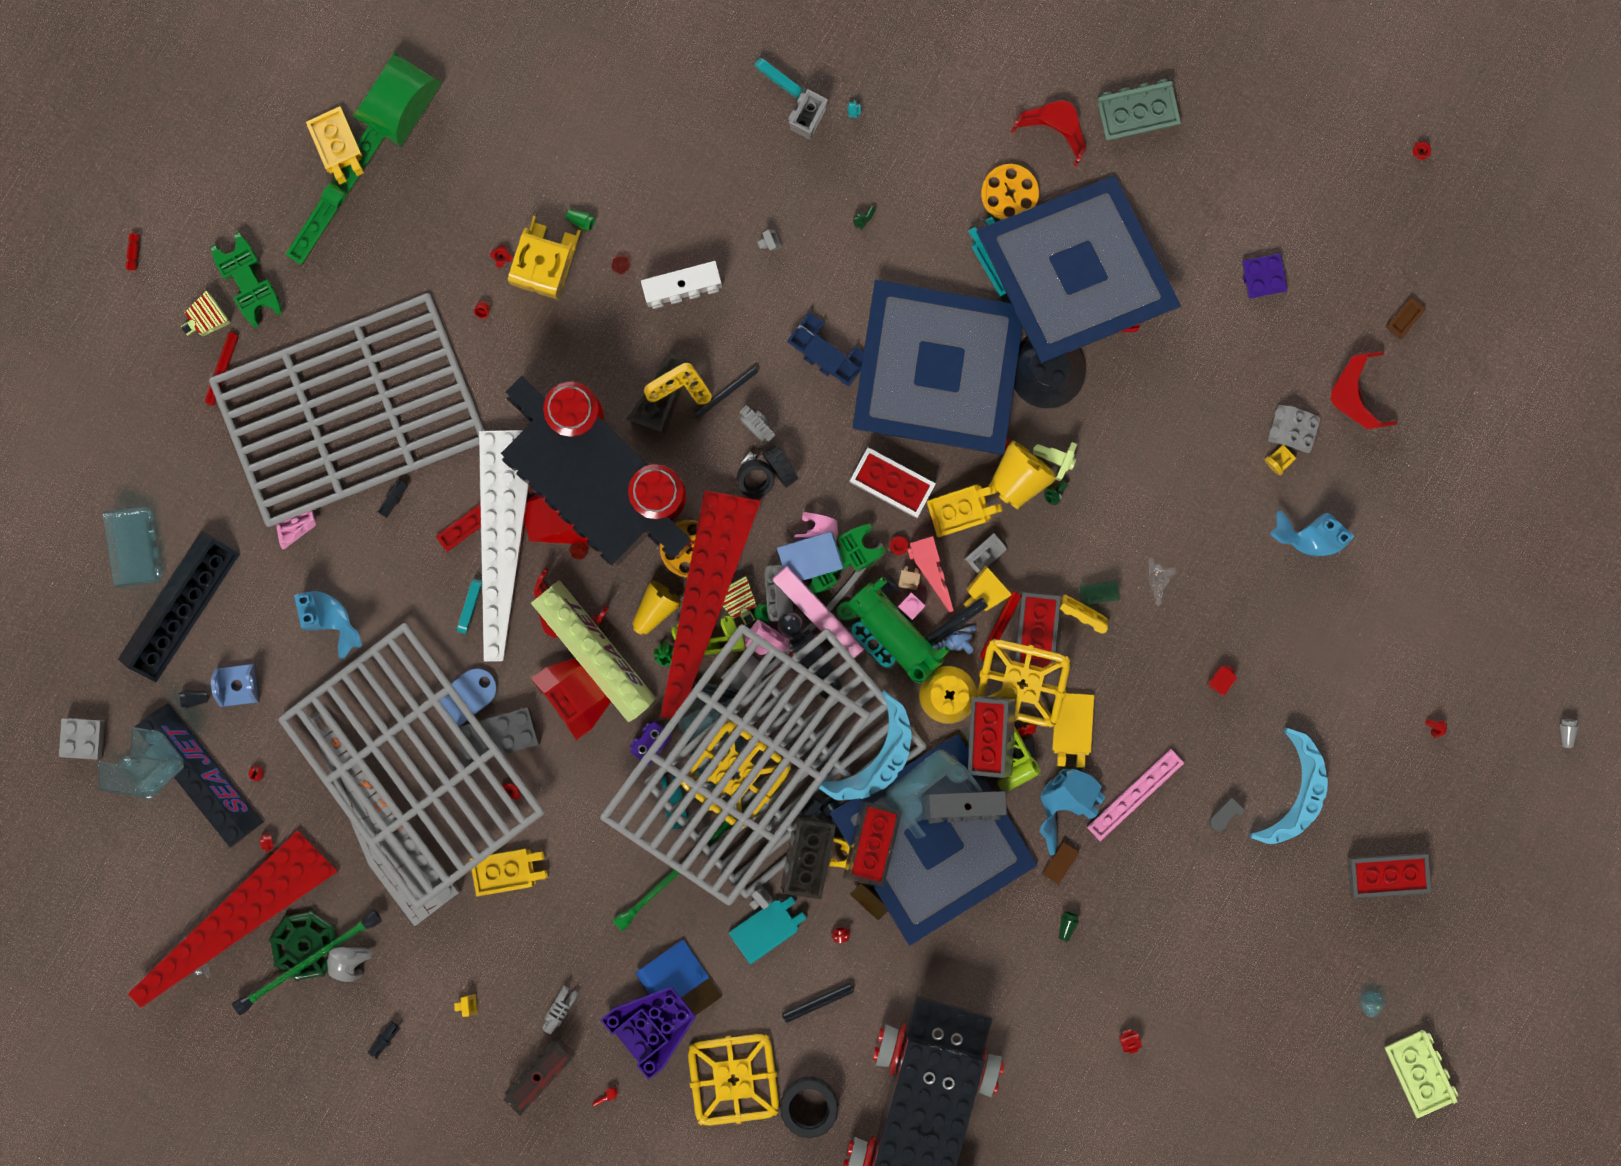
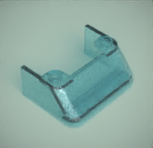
(149, 774)
(904, 792)

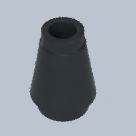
(192, 698)

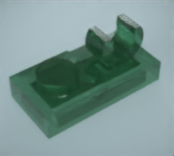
(1099, 592)

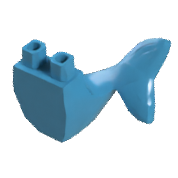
(1320, 538)
(322, 612)
(1071, 792)

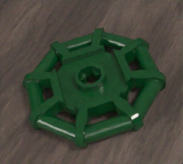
(298, 935)

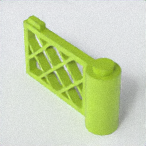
(1022, 769)

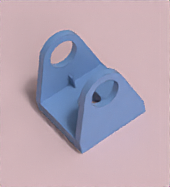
(222, 685)

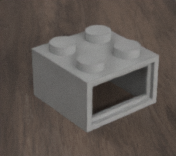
(810, 118)
(81, 738)

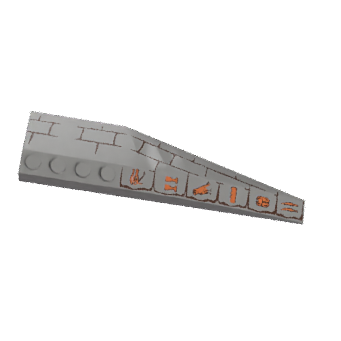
(414, 915)

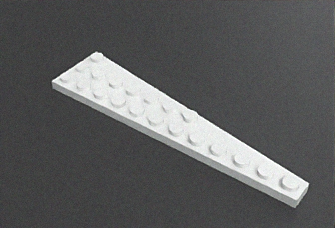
(502, 526)

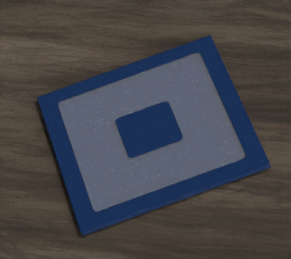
(1078, 269)
(938, 367)
(951, 865)

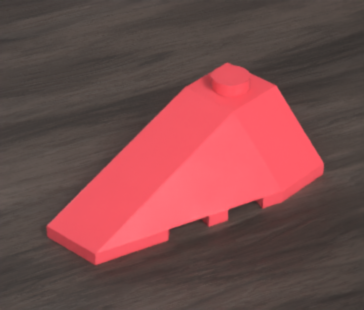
(927, 560)

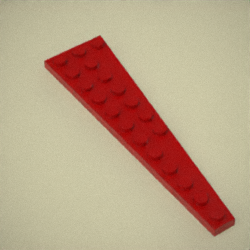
(716, 553)
(270, 889)

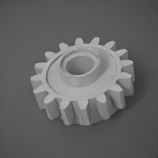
(756, 424)

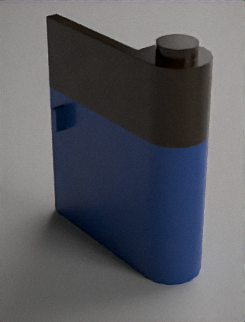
(684, 973)

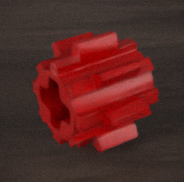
(1130, 1041)

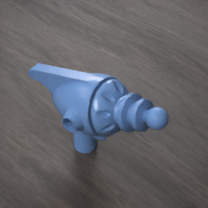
(958, 640)

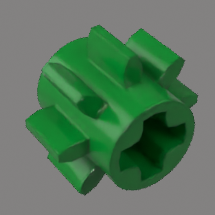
(663, 654)

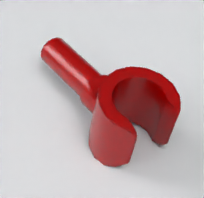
(611, 1094)

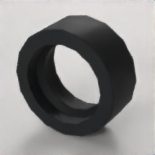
(760, 491)

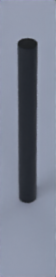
(727, 391)

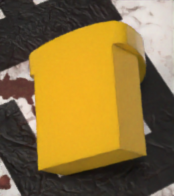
(1280, 460)

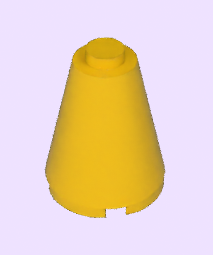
(654, 607)

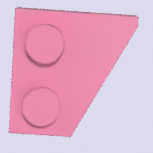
(294, 528)

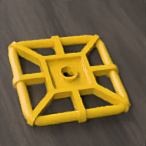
(1033, 677)
(744, 770)
(722, 1072)

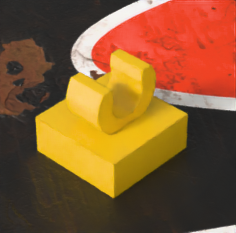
(467, 1005)

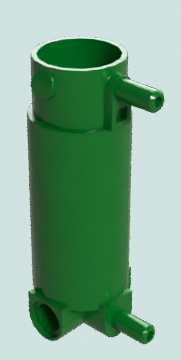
(896, 632)

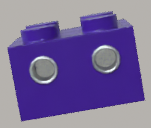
(642, 745)

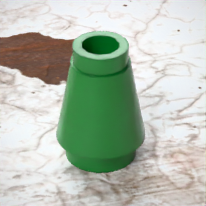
(581, 219)

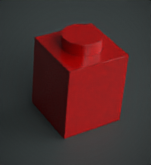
(1222, 680)

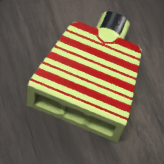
(204, 316)
(740, 601)

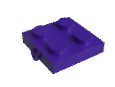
(1264, 276)

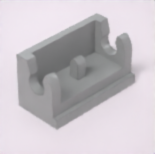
(986, 553)

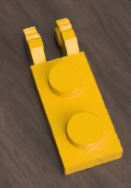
(1084, 614)

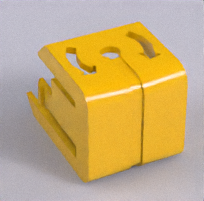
(535, 261)

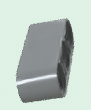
(777, 600)

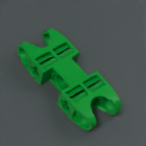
(253, 293)
(848, 556)

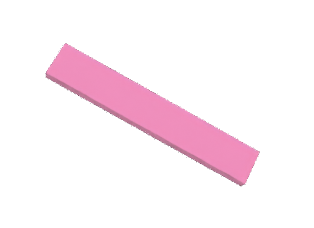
(815, 609)
(1135, 795)

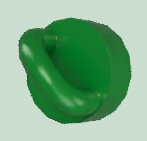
(760, 613)

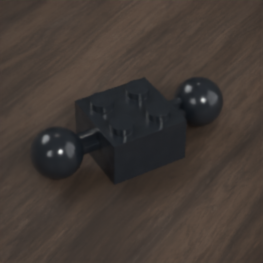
(791, 625)

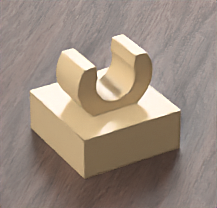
(909, 579)

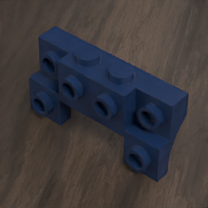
(823, 354)

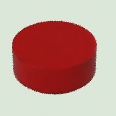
(899, 545)

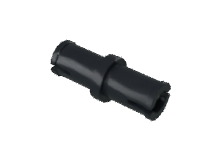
(392, 498)
(384, 1040)

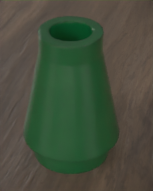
(1067, 925)

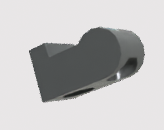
(1224, 813)

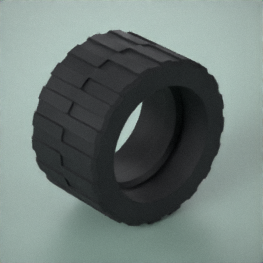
(798, 1128)

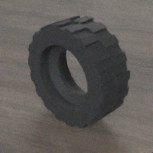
(780, 466)

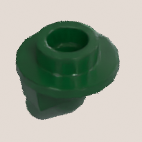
(861, 219)
(1053, 495)

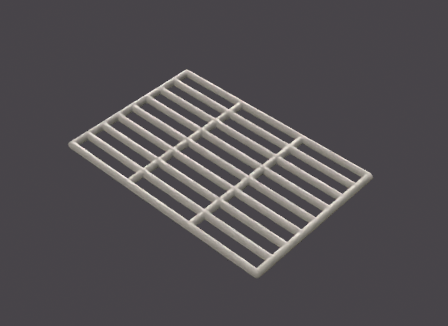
(312, 423)
(758, 734)
(839, 767)
(433, 796)

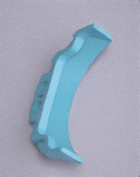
(885, 766)
(1310, 796)

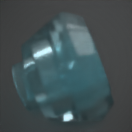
(1371, 1003)

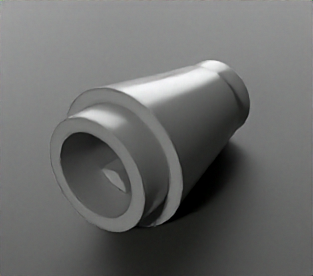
(1568, 732)

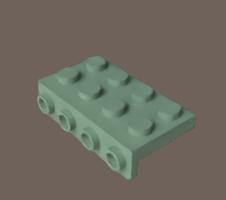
(1138, 110)

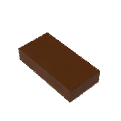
(1405, 318)
(1060, 863)

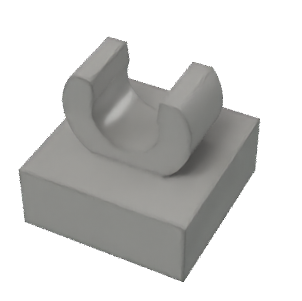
(770, 240)
(761, 898)

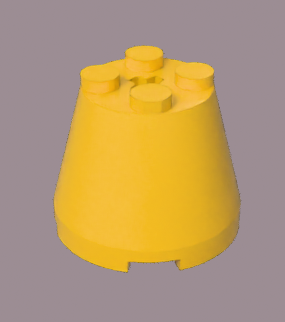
(1021, 475)
(933, 692)

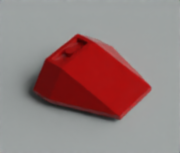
(546, 525)
(572, 695)

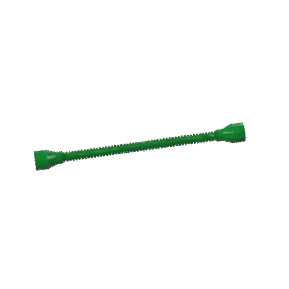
(624, 919)

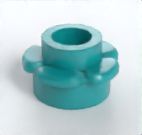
(853, 109)

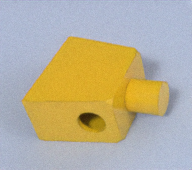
(986, 586)

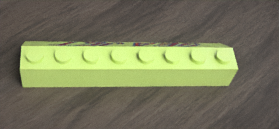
(593, 651)

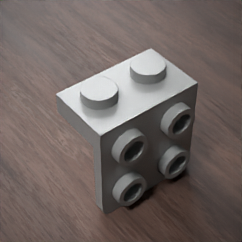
(1294, 428)

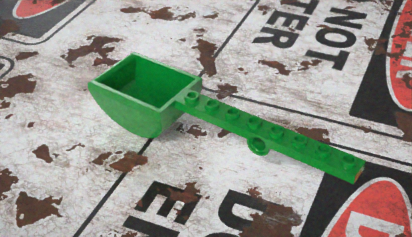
(390, 112)

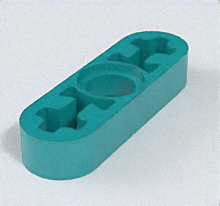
(778, 78)
(469, 606)
(879, 659)

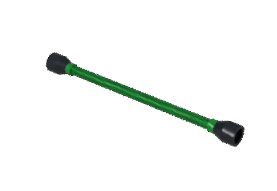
(244, 1003)

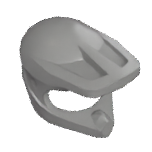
(343, 960)

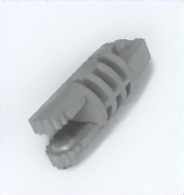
(559, 1010)

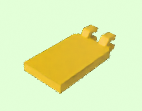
(335, 143)
(961, 509)
(1074, 728)
(507, 872)

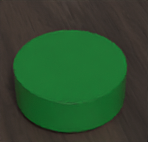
(845, 612)

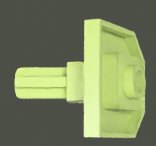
(1058, 458)

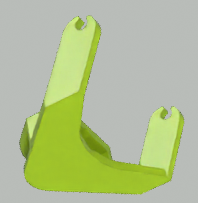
(713, 646)

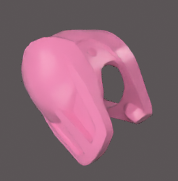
(822, 525)

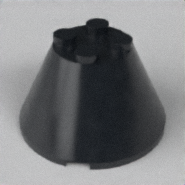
(1051, 382)

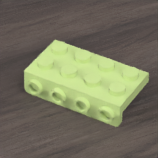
(1421, 1073)

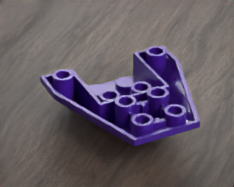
(651, 1028)

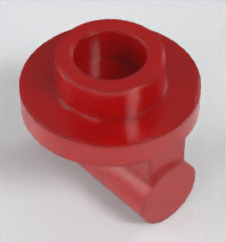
(1438, 728)

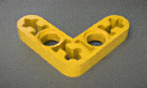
(680, 379)

